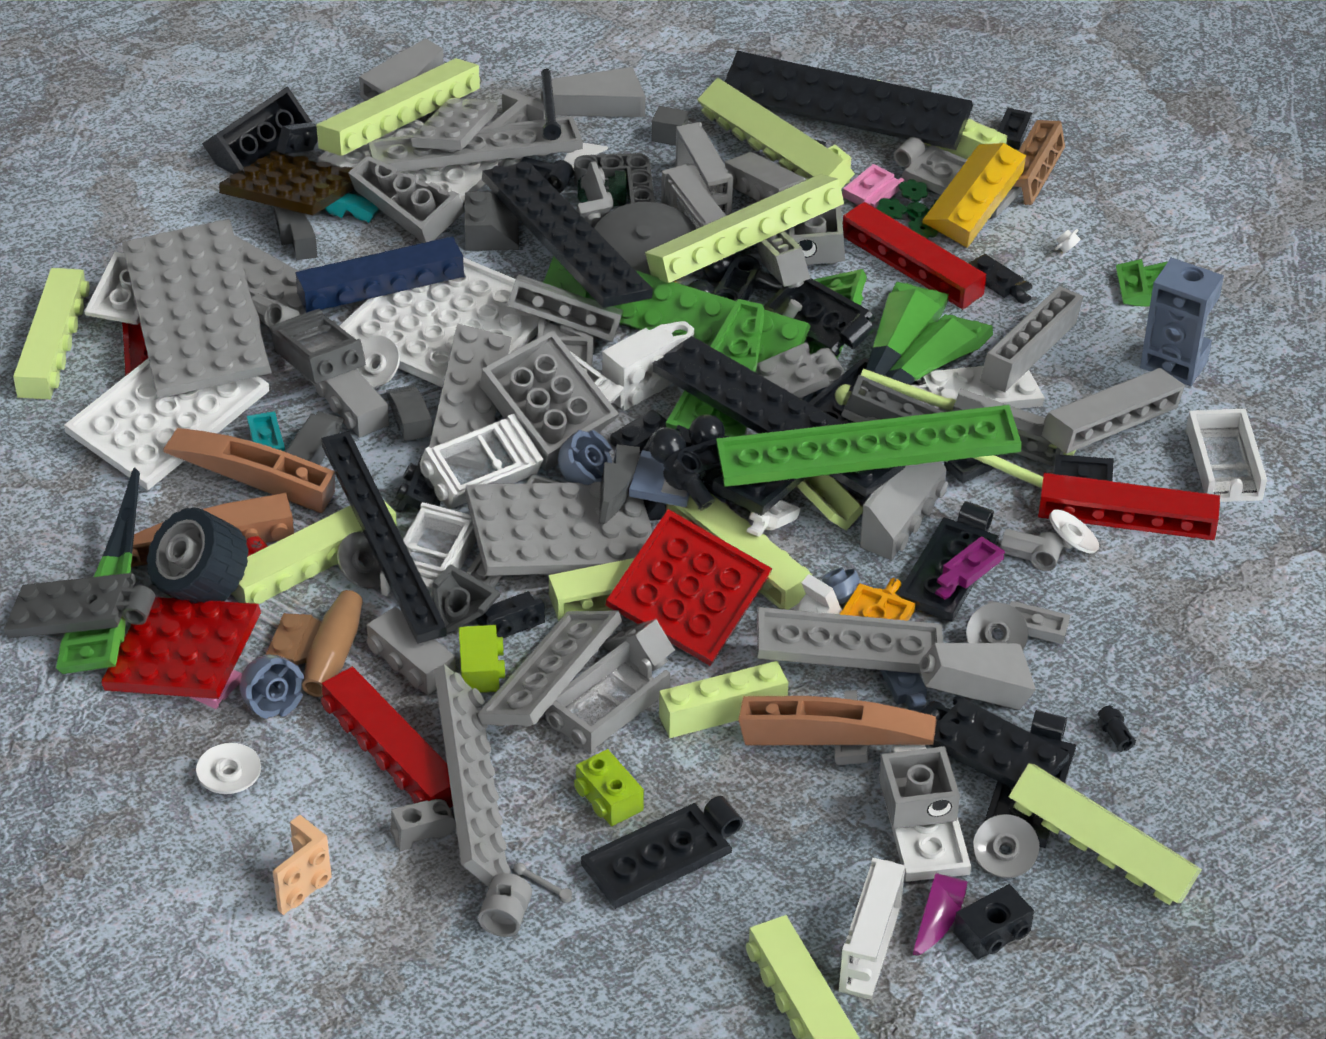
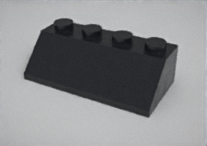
(255, 132)

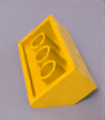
(976, 192)

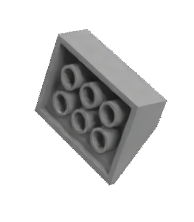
(547, 394)

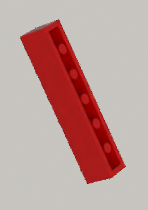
(913, 255)
(1131, 506)
(386, 737)

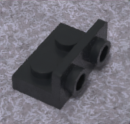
(416, 489)
(514, 614)

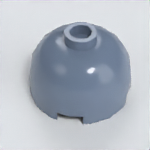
(583, 457)
(271, 686)

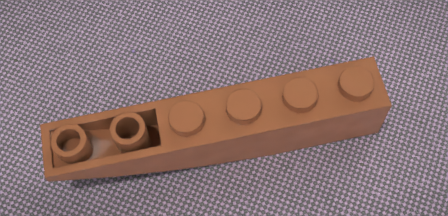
(256, 466)
(262, 517)
(831, 722)

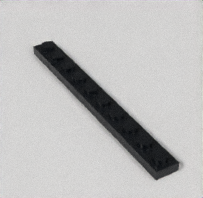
(384, 538)

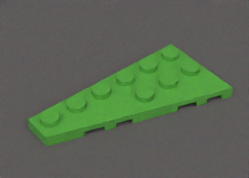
(740, 341)

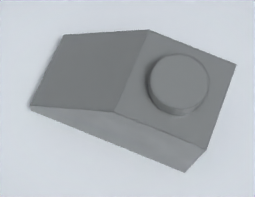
(645, 641)

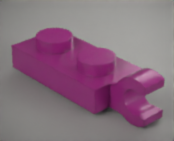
(969, 566)

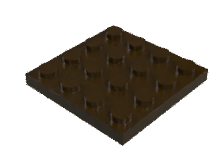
(290, 183)

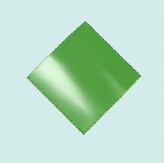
(1137, 281)

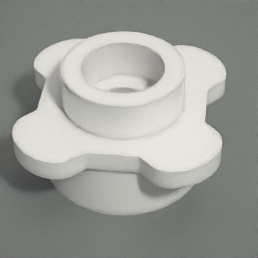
(1067, 240)

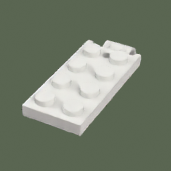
(948, 383)
(932, 846)

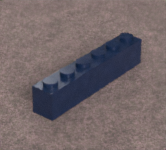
(379, 274)

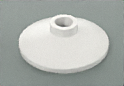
(383, 352)
(1073, 532)
(228, 768)

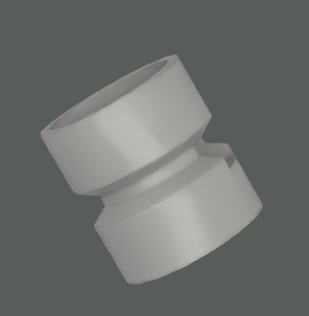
(505, 904)

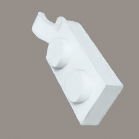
(777, 516)

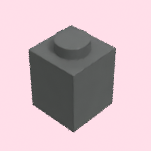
(665, 124)

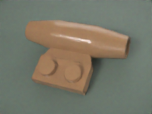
(319, 643)

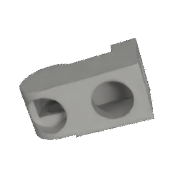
(421, 822)

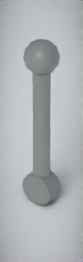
(565, 894)

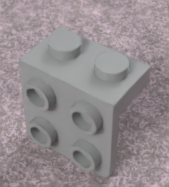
(599, 200)

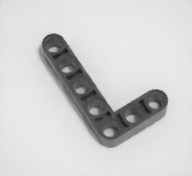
(635, 165)

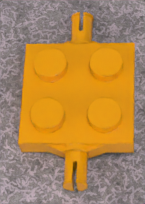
(879, 603)

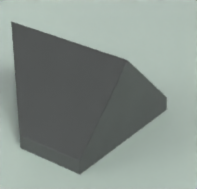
(461, 597)

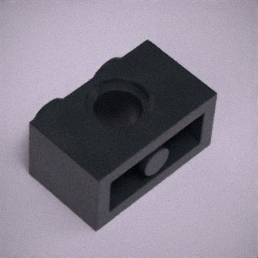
(993, 921)

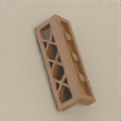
(1042, 151)

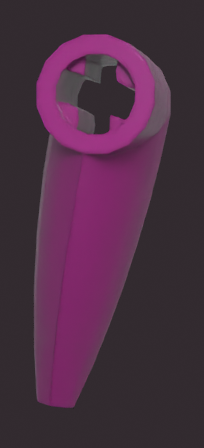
(940, 911)

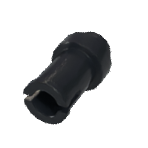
(1112, 721)

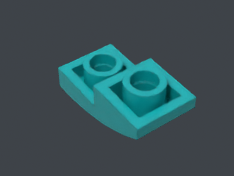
(359, 207)

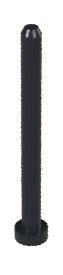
(551, 128)

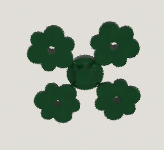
(915, 211)

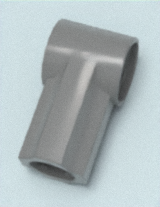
(271, 311)
(1041, 549)

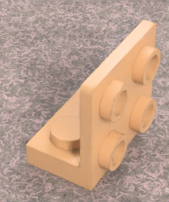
(305, 869)

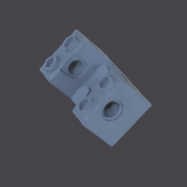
(1178, 319)

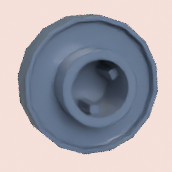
(842, 583)

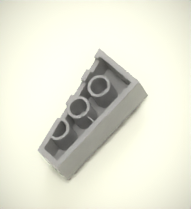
(412, 203)

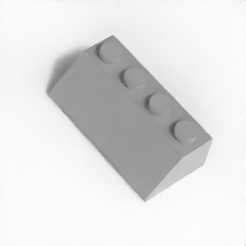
(900, 506)

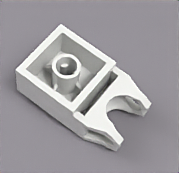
(632, 359)

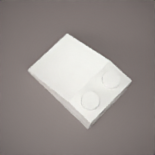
(114, 294)

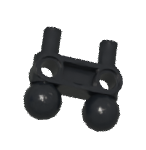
(737, 278)
(693, 465)

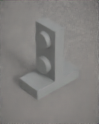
(519, 109)

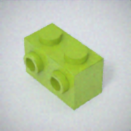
(480, 657)
(609, 788)

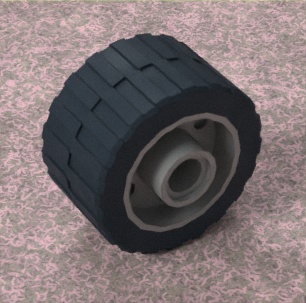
(197, 557)

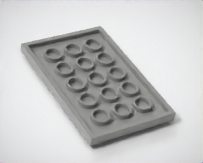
(551, 527)

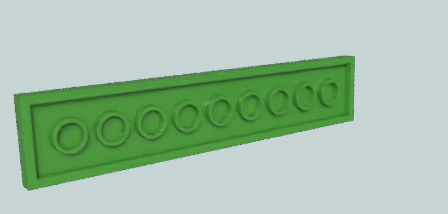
(698, 308)
(868, 445)

